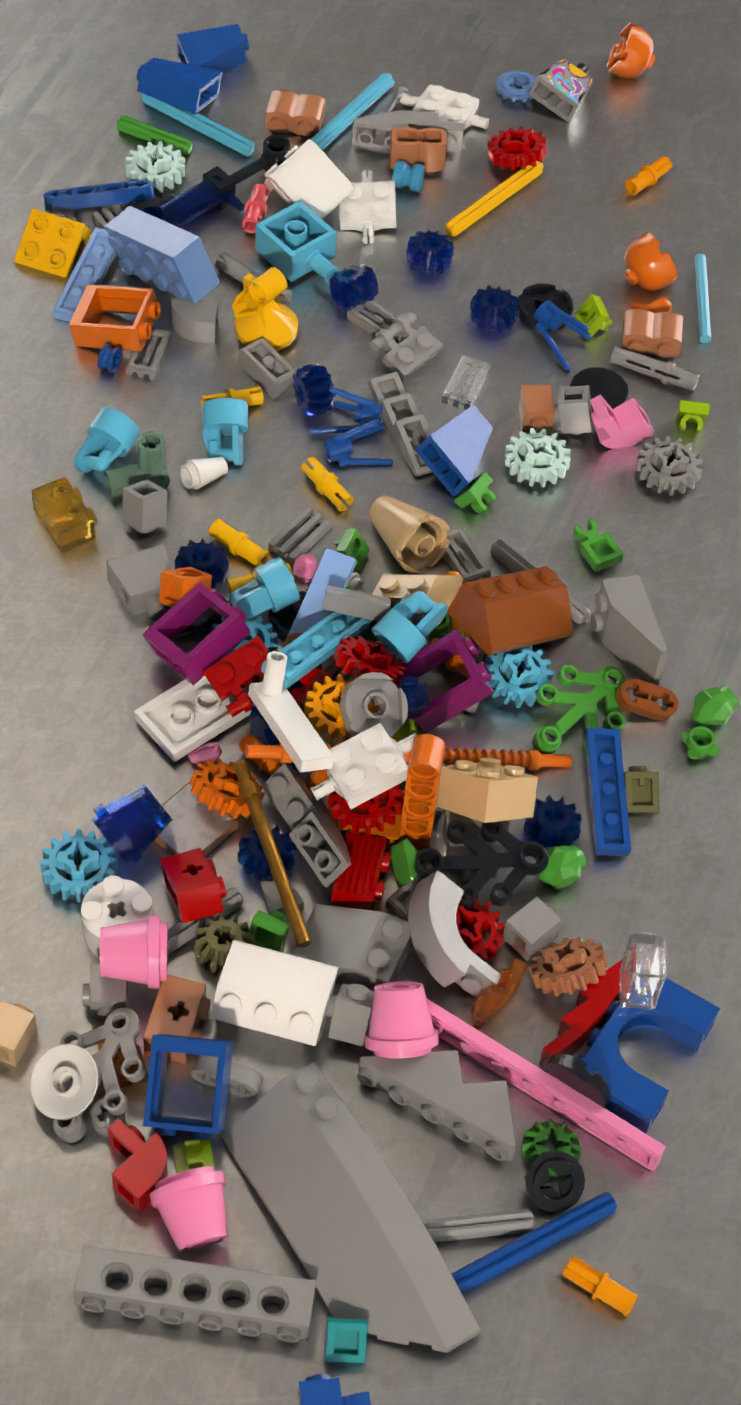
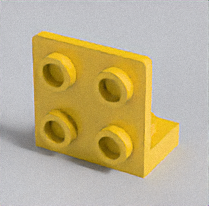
(50, 243)

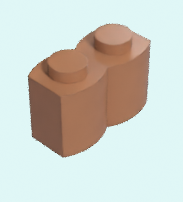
(295, 113)
(419, 146)
(652, 333)

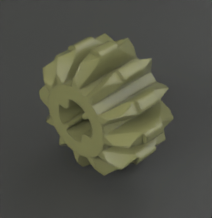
(214, 934)

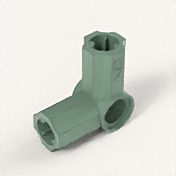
(148, 465)

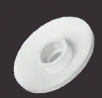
(52, 1077)

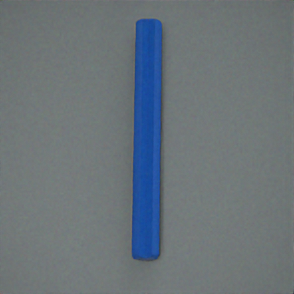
(534, 1242)

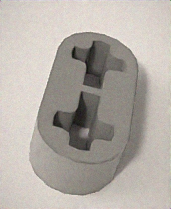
(243, 1080)

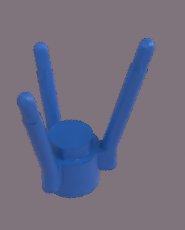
(552, 318)
(365, 412)
(340, 446)

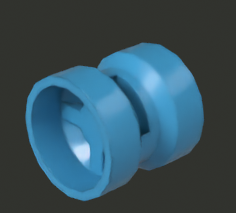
(409, 176)

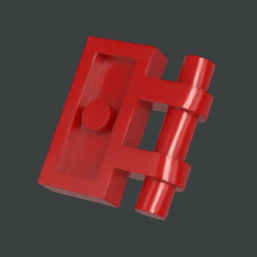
(237, 672)

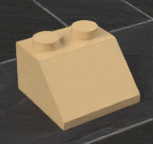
(437, 587)

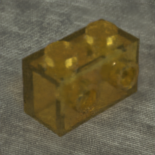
(64, 514)

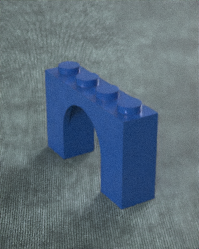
(676, 1014)

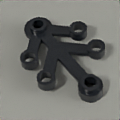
(486, 860)

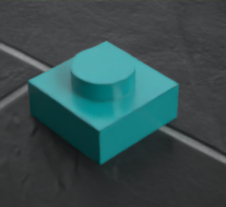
(345, 1340)

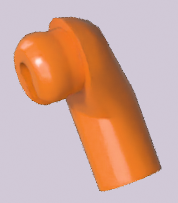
(656, 306)

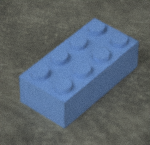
(162, 254)

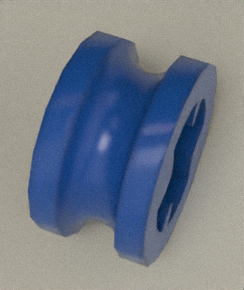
(110, 358)

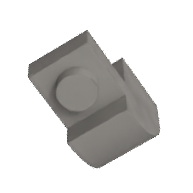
(195, 321)

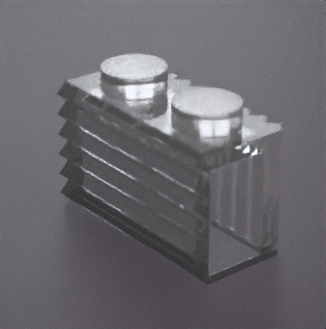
(642, 971)

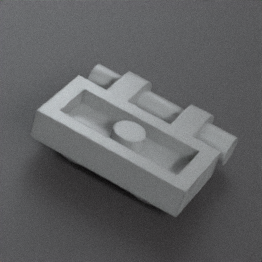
(412, 352)

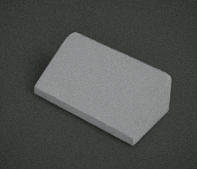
(266, 367)
(355, 603)

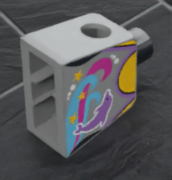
(562, 88)

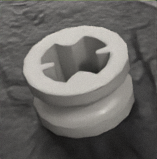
(96, 1115)

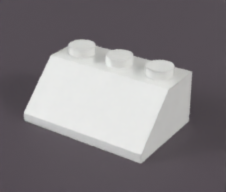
(274, 993)

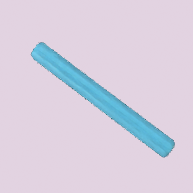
(353, 111)
(205, 126)

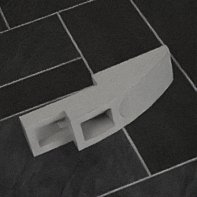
(376, 128)
(311, 824)

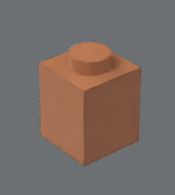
(536, 408)

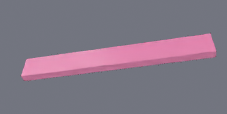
(546, 1088)

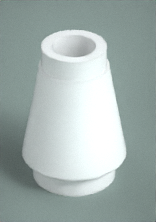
(200, 472)

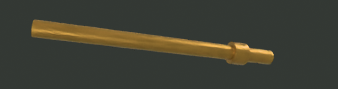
(251, 795)

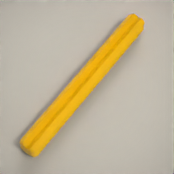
(492, 199)

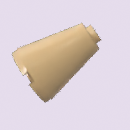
(410, 533)

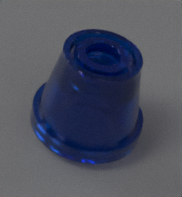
(132, 822)

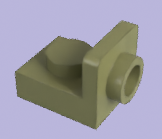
(642, 790)

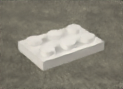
(186, 717)

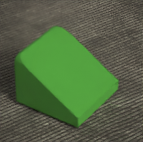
(403, 860)

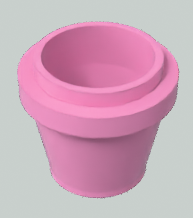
(135, 951)
(400, 1021)
(193, 1207)

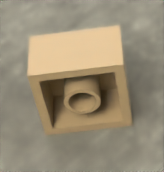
(487, 790)

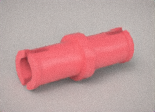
(255, 207)

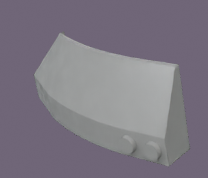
(347, 1215)

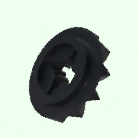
(570, 1186)

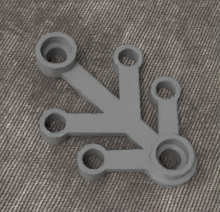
(113, 1038)

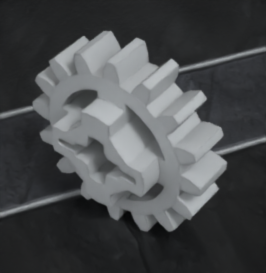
(669, 465)

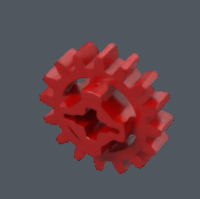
(517, 148)
(364, 656)
(368, 813)
(473, 925)

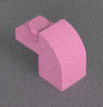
(622, 425)

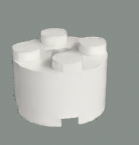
(111, 904)

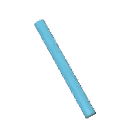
(702, 298)

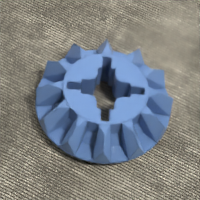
(521, 80)

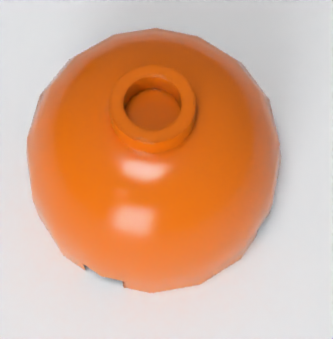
(632, 53)
(648, 265)

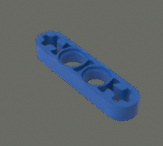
(98, 195)

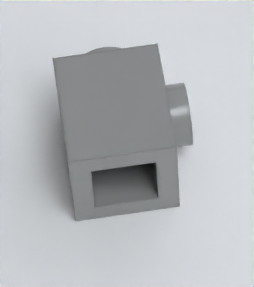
(574, 410)
(144, 506)
(532, 928)
(104, 994)
(350, 1013)

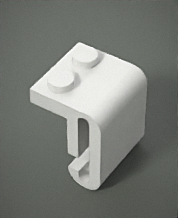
(309, 178)

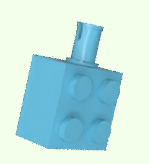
(297, 242)

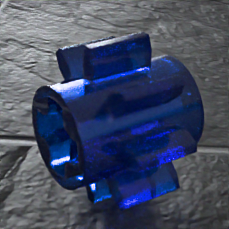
(416, 695)

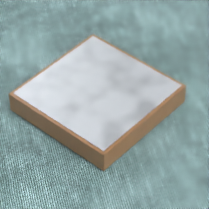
(193, 824)

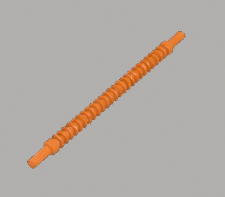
(531, 759)

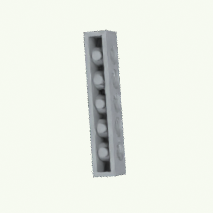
(180, 1277)

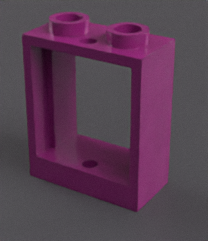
(209, 650)
(459, 697)

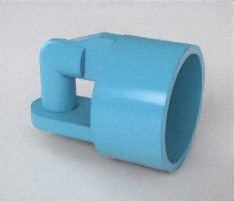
(225, 418)
(109, 437)
(270, 589)
(400, 634)

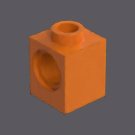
(179, 582)

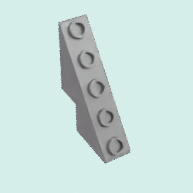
(435, 1088)

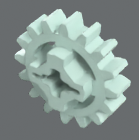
(156, 164)
(540, 457)

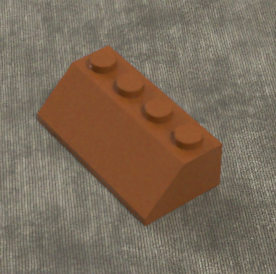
(513, 610)

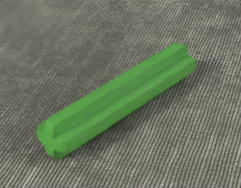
(153, 134)

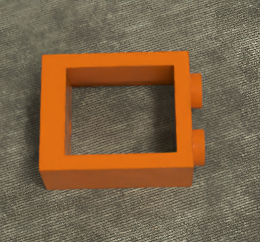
(114, 299)

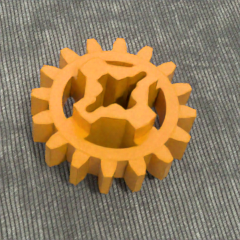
(324, 708)

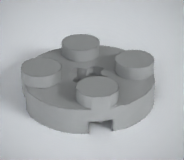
(384, 692)

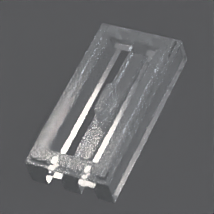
(459, 398)

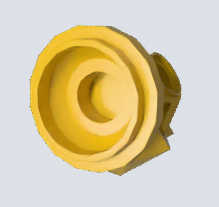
(260, 315)

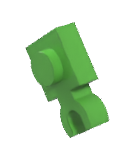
(597, 549)

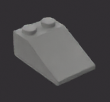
(629, 626)
(361, 942)

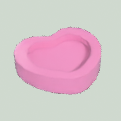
(305, 568)
(208, 751)

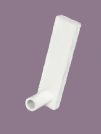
(288, 719)

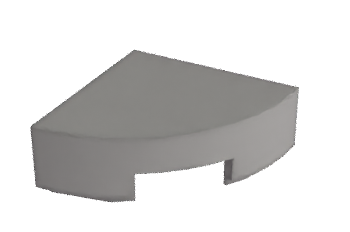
(272, 897)

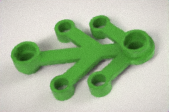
(584, 704)

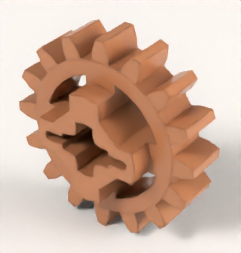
(568, 966)

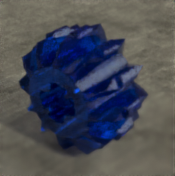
(430, 252)
(353, 286)
(494, 309)
(312, 389)
(204, 557)
(553, 823)
(253, 857)

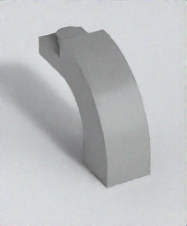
(438, 940)

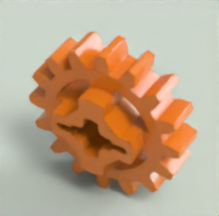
(219, 787)

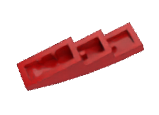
(588, 1015)

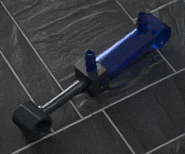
(218, 187)

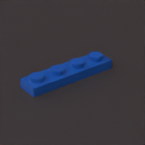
(607, 792)

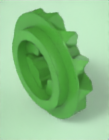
(538, 1136)

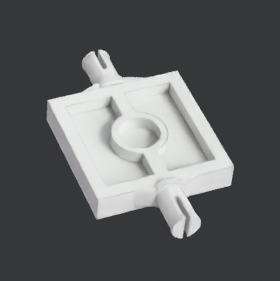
(449, 104)
(369, 207)
(365, 766)

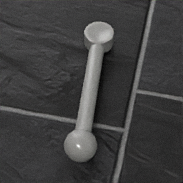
(400, 91)

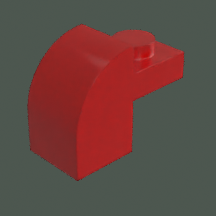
(143, 1165)

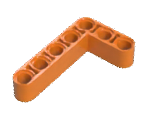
(420, 796)

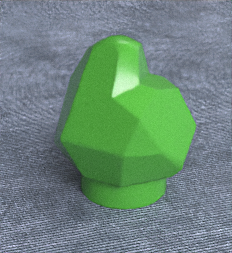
(714, 706)
(563, 866)

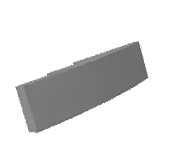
(401, 418)

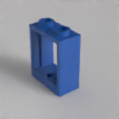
(168, 1125)

